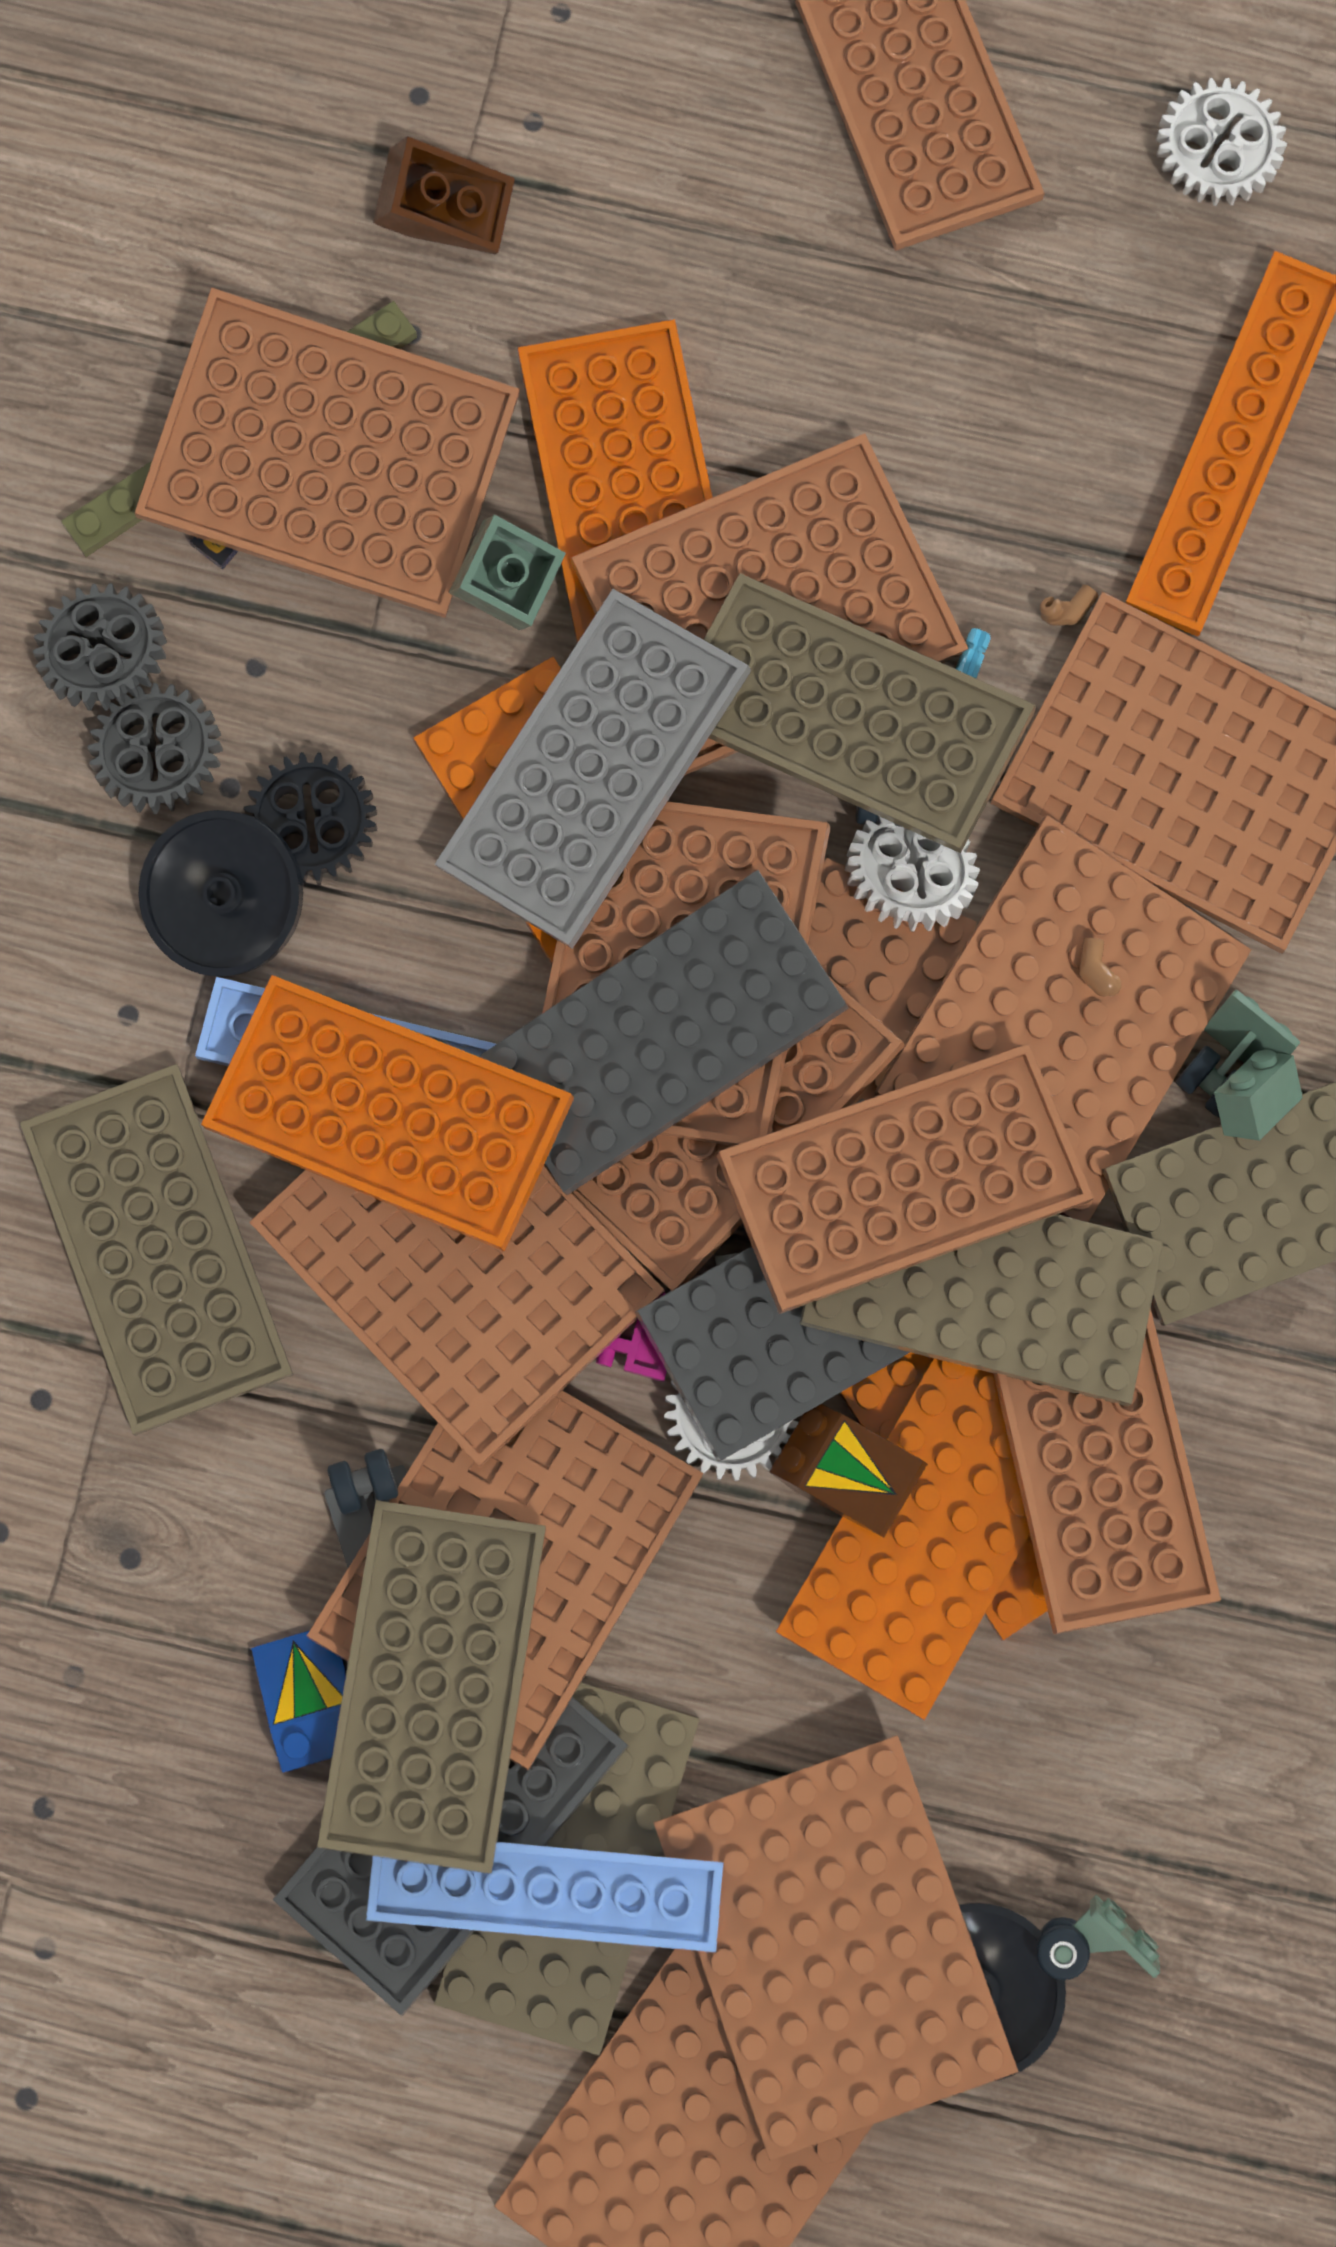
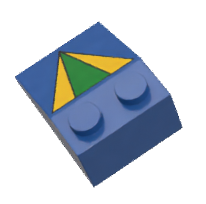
(301, 1698)

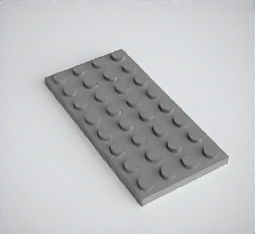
(593, 767)

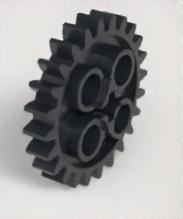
(346, 813)

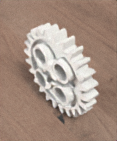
(1190, 122)
(880, 875)
(746, 1458)

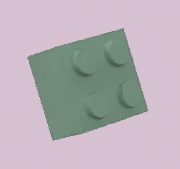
(507, 572)

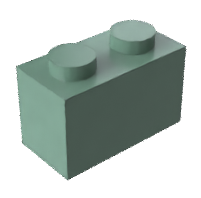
(1258, 1095)

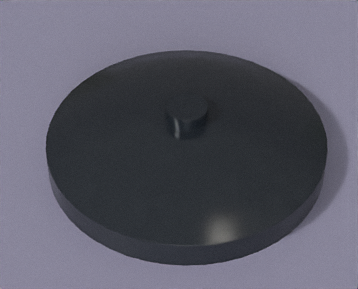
(220, 893)
(1023, 1994)

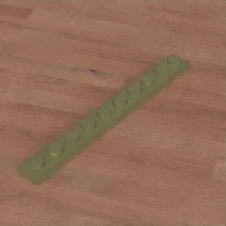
(115, 509)

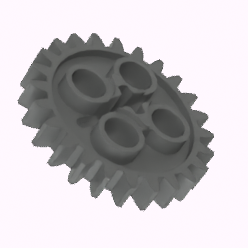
(115, 617)
(191, 745)

